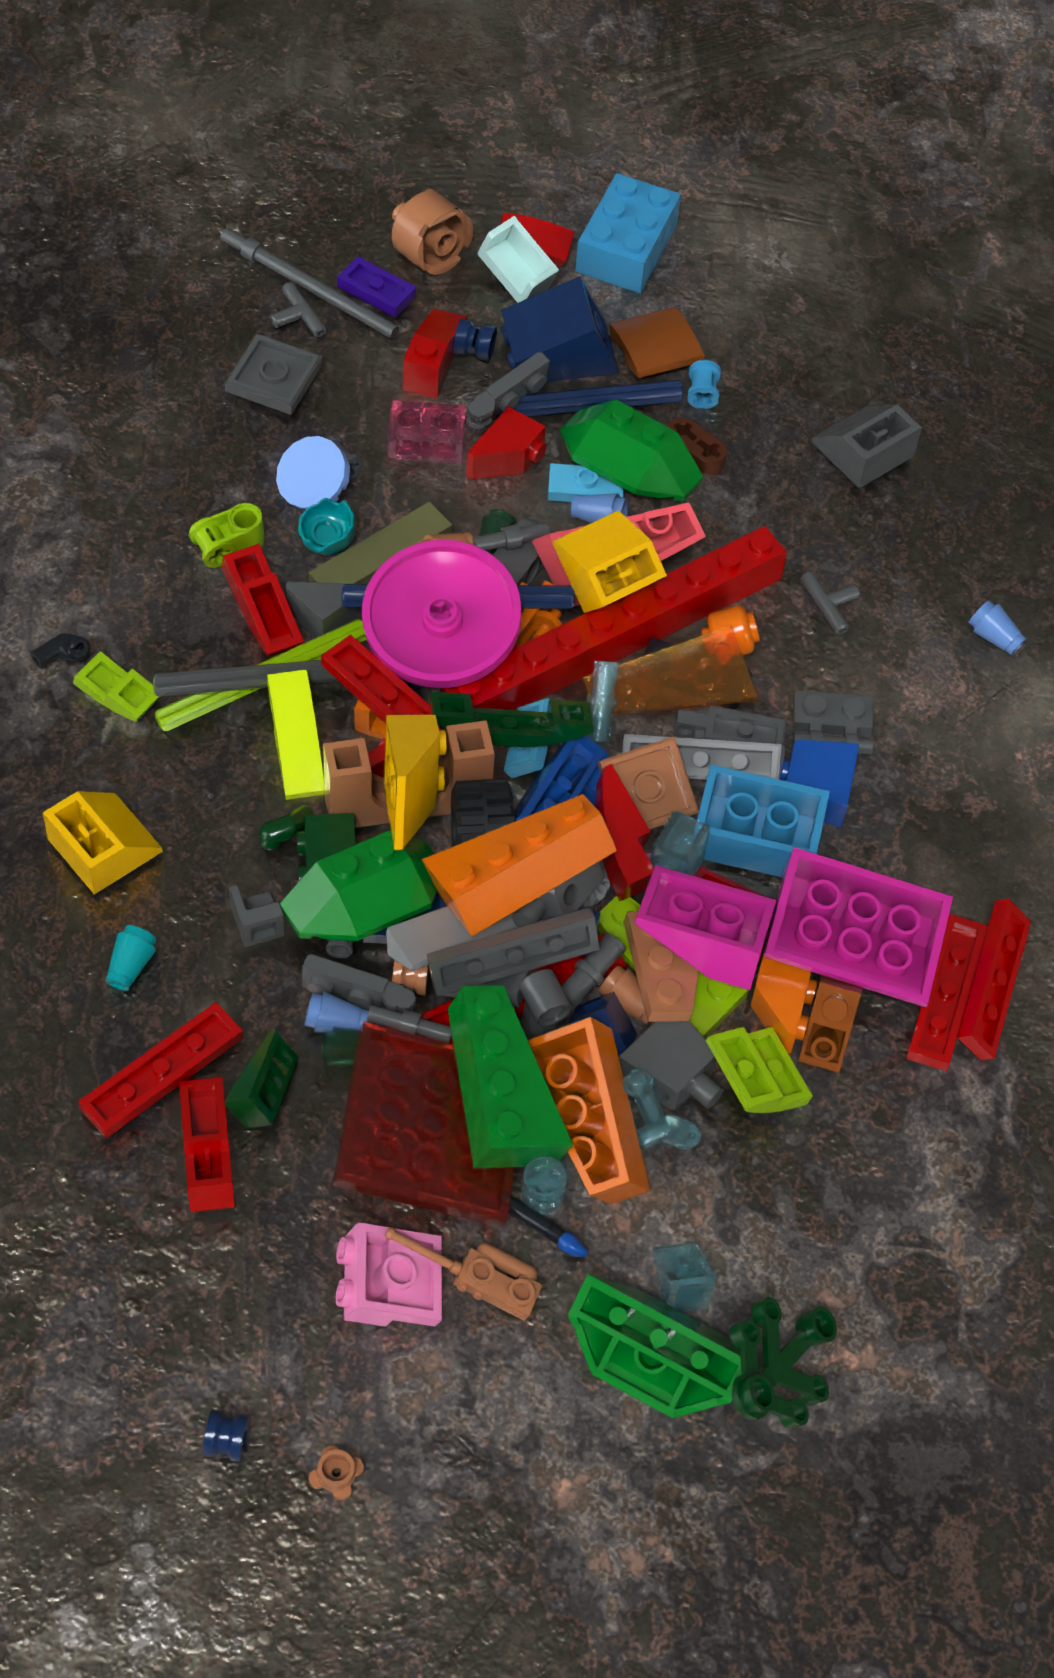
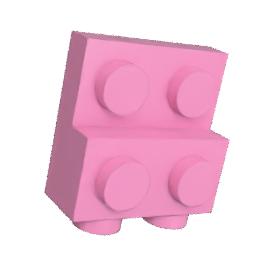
(388, 1279)

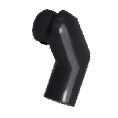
(62, 647)

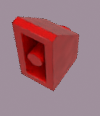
(507, 447)

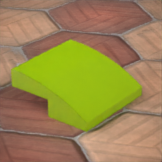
(759, 1070)

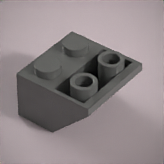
(870, 442)

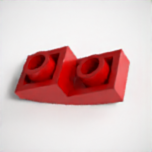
(549, 236)

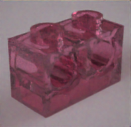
(426, 431)

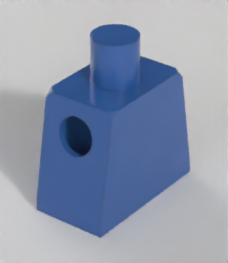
(824, 767)

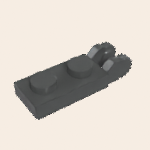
(506, 392)
(355, 985)

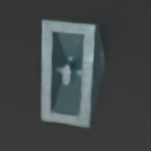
(684, 1276)

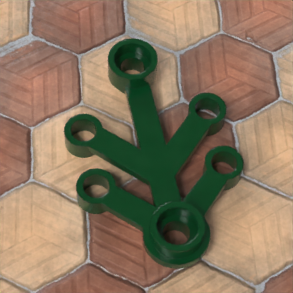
(754, 1390)

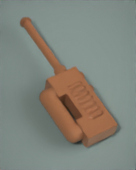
(480, 1278)

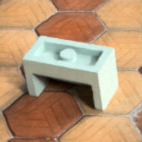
(517, 260)

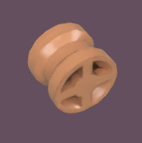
(414, 980)

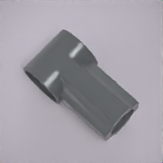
(544, 1003)

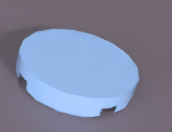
(312, 471)

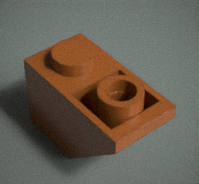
(830, 1023)

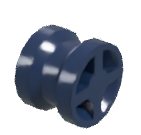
(226, 1435)

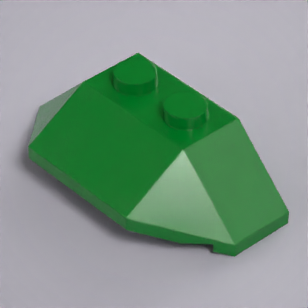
(631, 451)
(361, 890)
(652, 1349)

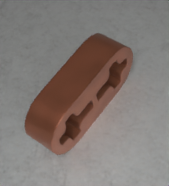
(701, 443)

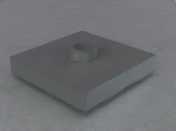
(273, 374)

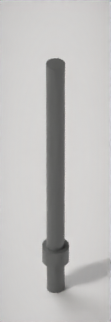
(254, 251)

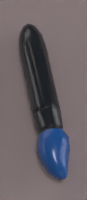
(531, 1218)

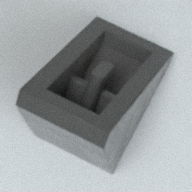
(319, 606)

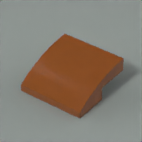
(656, 342)

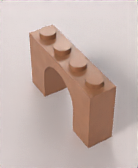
(356, 790)

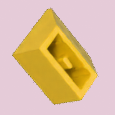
(608, 560)
(99, 837)

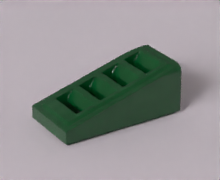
(246, 1100)

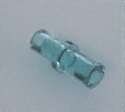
(603, 699)

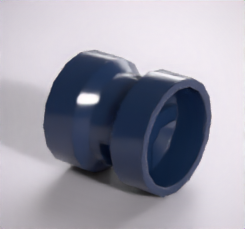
(475, 340)

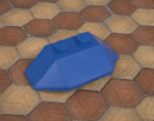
(566, 775)

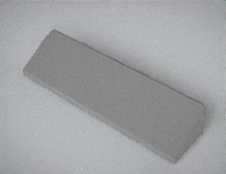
(698, 754)
(433, 931)

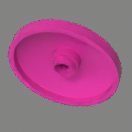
(441, 613)

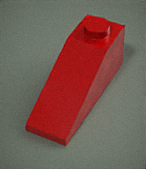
(430, 353)

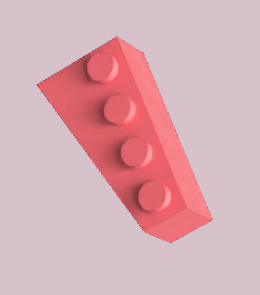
(667, 527)

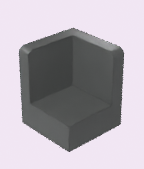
(256, 917)

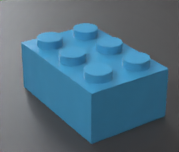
(627, 233)
(759, 819)

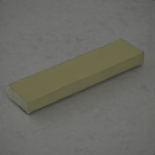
(363, 559)

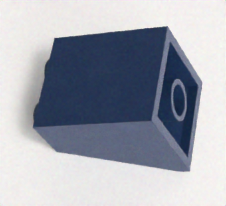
(565, 328)

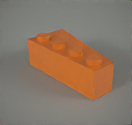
(519, 862)
(588, 1090)

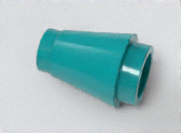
(130, 955)

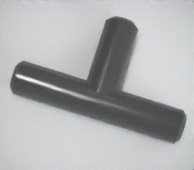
(299, 309)
(828, 602)

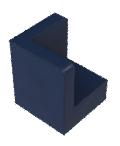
(610, 1012)

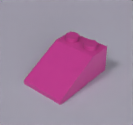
(707, 924)

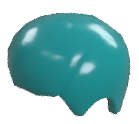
(327, 527)

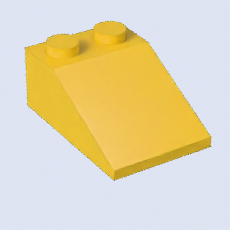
(412, 772)

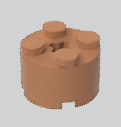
(431, 231)

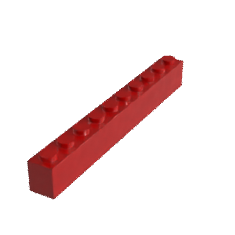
(630, 622)

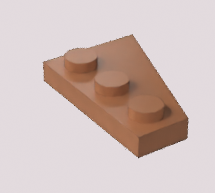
(663, 977)

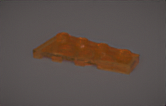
(684, 676)

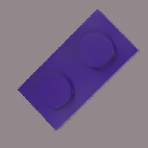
(376, 286)

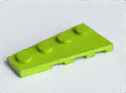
(713, 998)

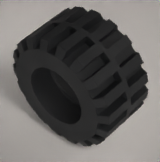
(480, 808)

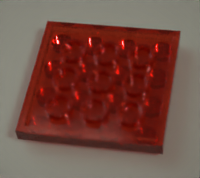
(410, 1133)

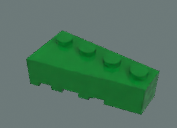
(501, 1084)

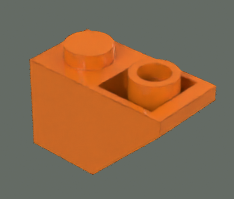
(780, 999)

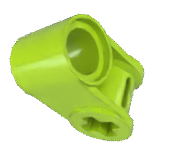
(228, 532)

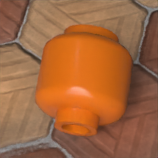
(742, 623)

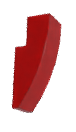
(261, 600)
(629, 866)
(206, 1144)

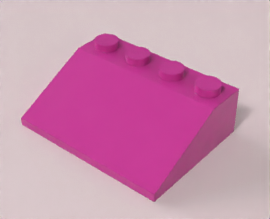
(858, 926)

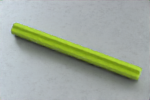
(202, 703)

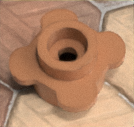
(333, 1459)

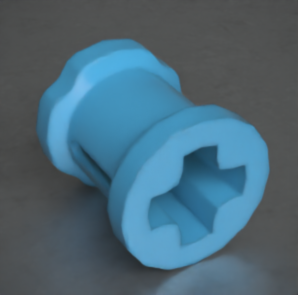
(704, 380)

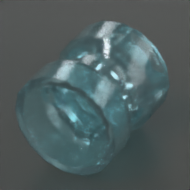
(545, 1175)

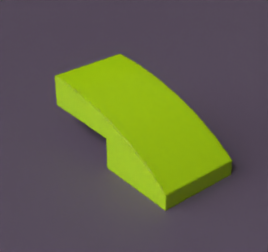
(116, 689)

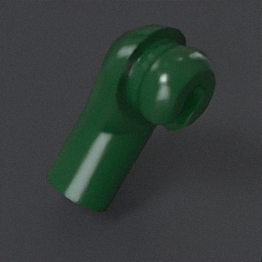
(283, 828)

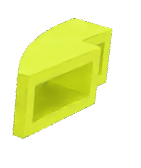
(296, 734)

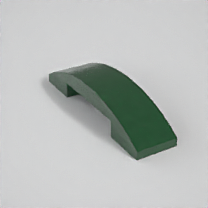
(516, 728)

